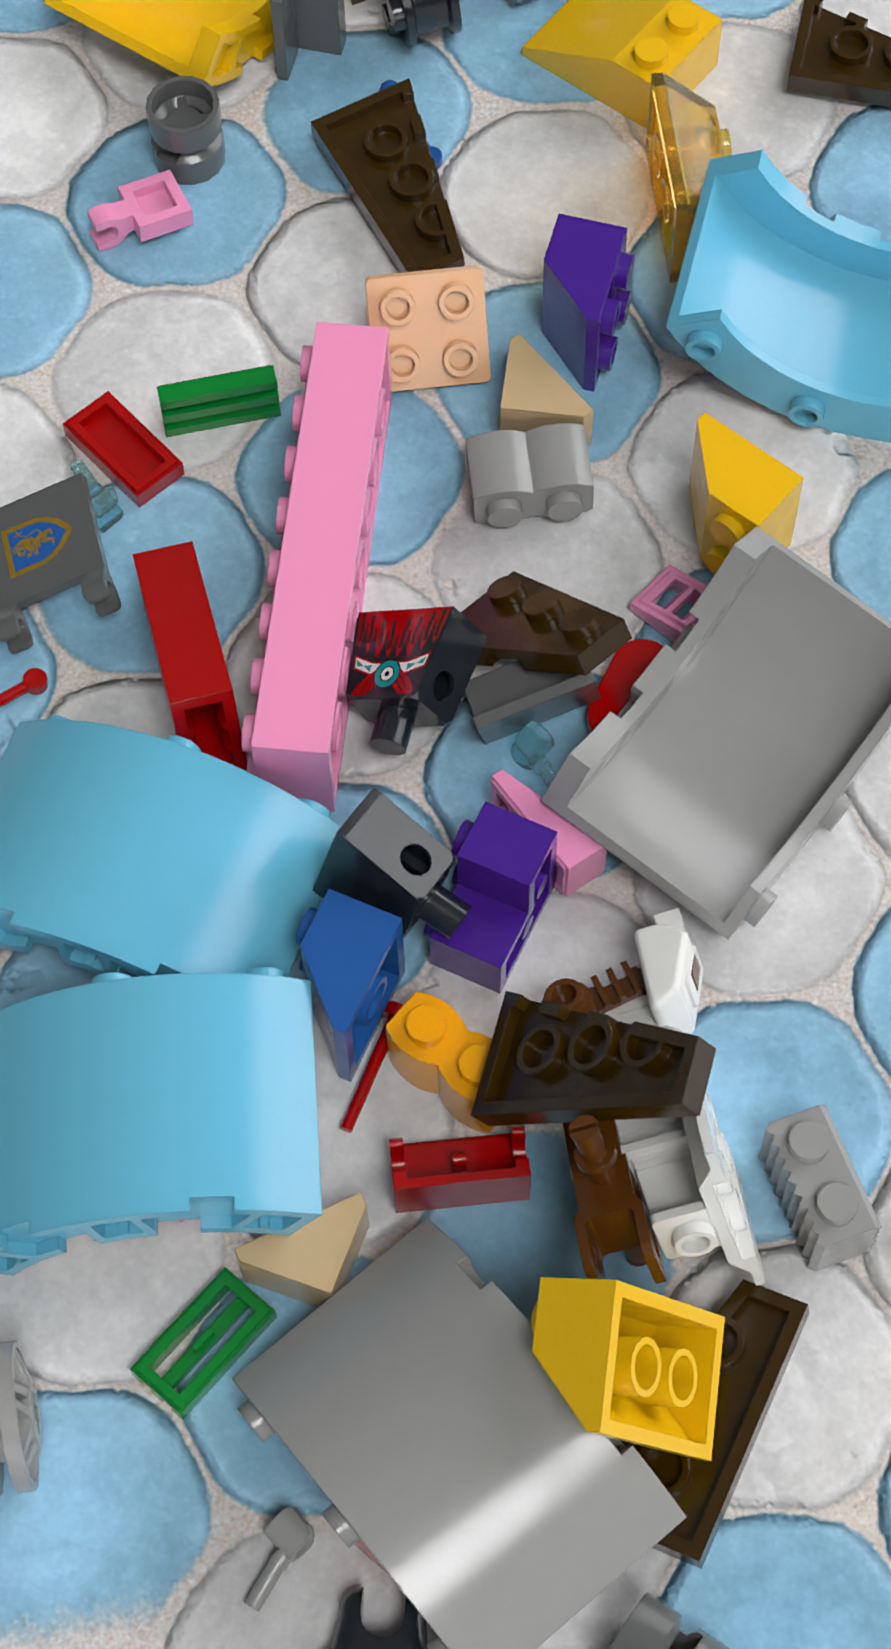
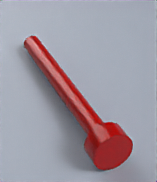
(370, 1072)

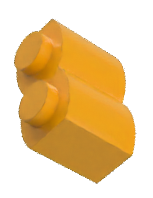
(438, 1054)

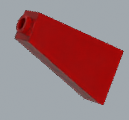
(189, 651)

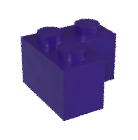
(506, 878)

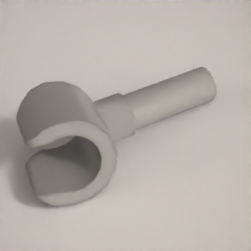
(293, 1539)

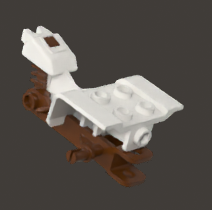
(675, 1161)

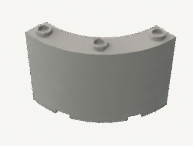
(737, 736)
(454, 1450)

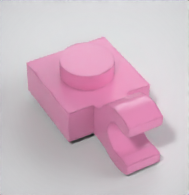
(147, 206)

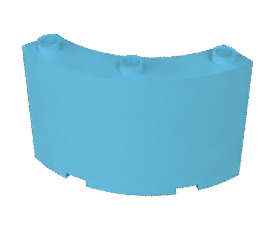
(787, 301)
(150, 853)
(155, 1109)

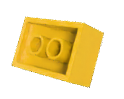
(618, 44)

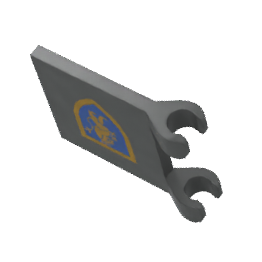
(49, 547)

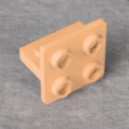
(433, 326)

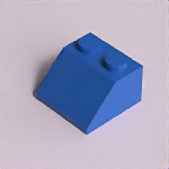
(354, 969)

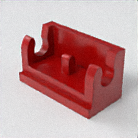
(460, 1171)

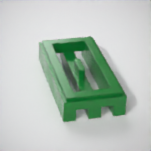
(219, 400)
(224, 1359)

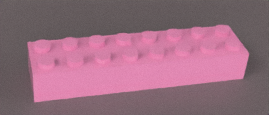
(321, 563)

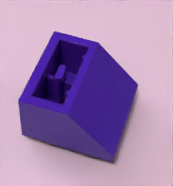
(586, 294)

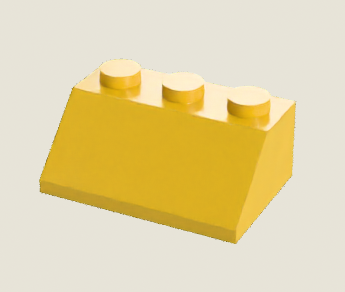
(631, 1362)

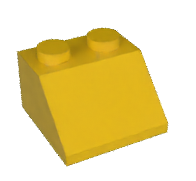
(736, 490)

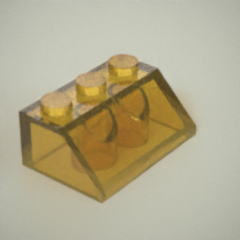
(678, 149)

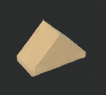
(537, 394)
(312, 1260)

